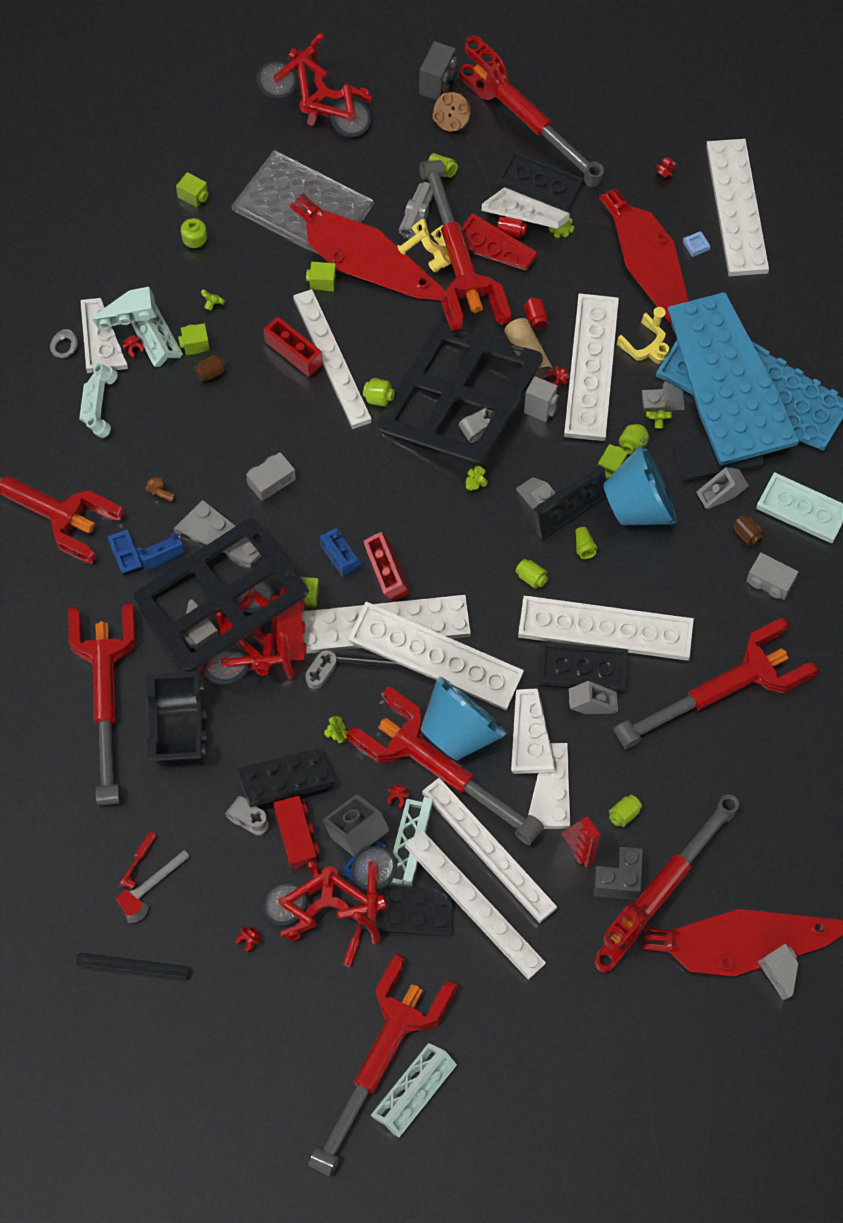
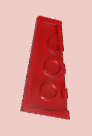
(492, 243)
(584, 841)

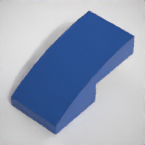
(124, 551)

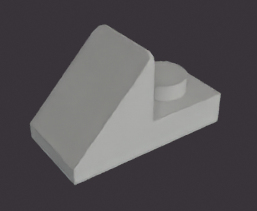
(666, 399)

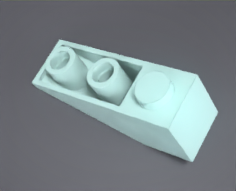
(130, 307)

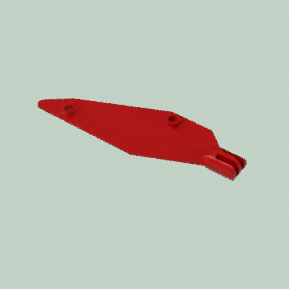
(363, 252)
(647, 252)
(740, 938)

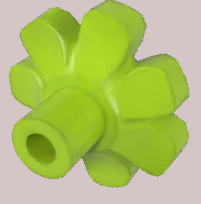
(565, 229)
(211, 299)
(659, 417)
(476, 478)
(336, 729)

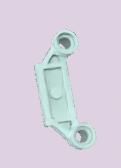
(93, 397)

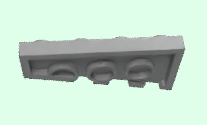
(206, 525)

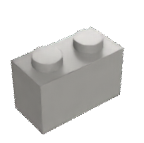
(541, 399)
(270, 476)
(772, 576)

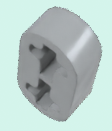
(324, 671)

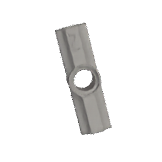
(416, 209)

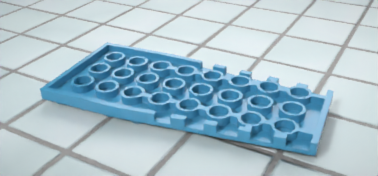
(729, 381)
(810, 407)

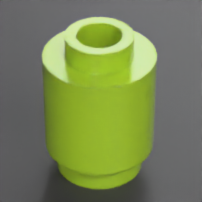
(532, 573)
(625, 811)

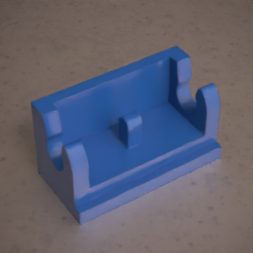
(161, 552)
(339, 552)

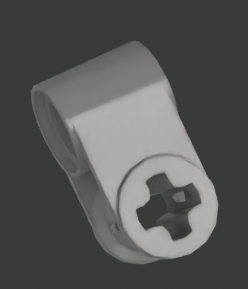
(474, 425)
(245, 816)

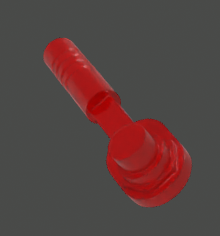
(127, 881)
(349, 957)

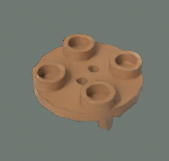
(444, 107)

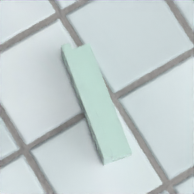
(154, 341)
(423, 820)
(417, 1090)

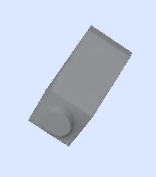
(722, 487)
(535, 491)
(201, 633)
(593, 699)
(781, 970)

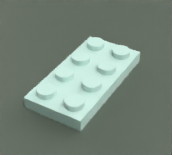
(802, 507)

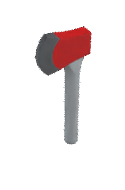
(130, 900)

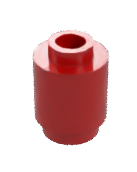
(512, 226)
(536, 313)

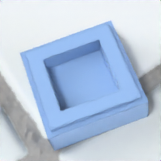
(696, 244)

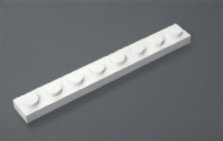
(332, 359)
(490, 850)
(475, 905)

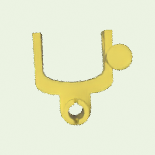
(439, 250)
(657, 349)

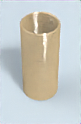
(521, 334)

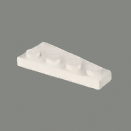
(524, 208)
(99, 343)
(530, 738)
(551, 792)

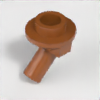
(155, 487)

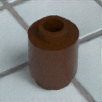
(210, 367)
(748, 530)

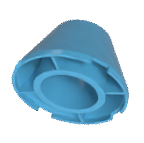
(639, 492)
(458, 722)

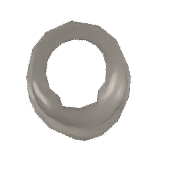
(63, 334)

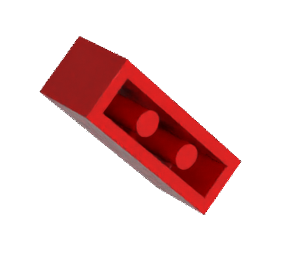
(293, 346)
(387, 566)
(292, 624)
(296, 832)

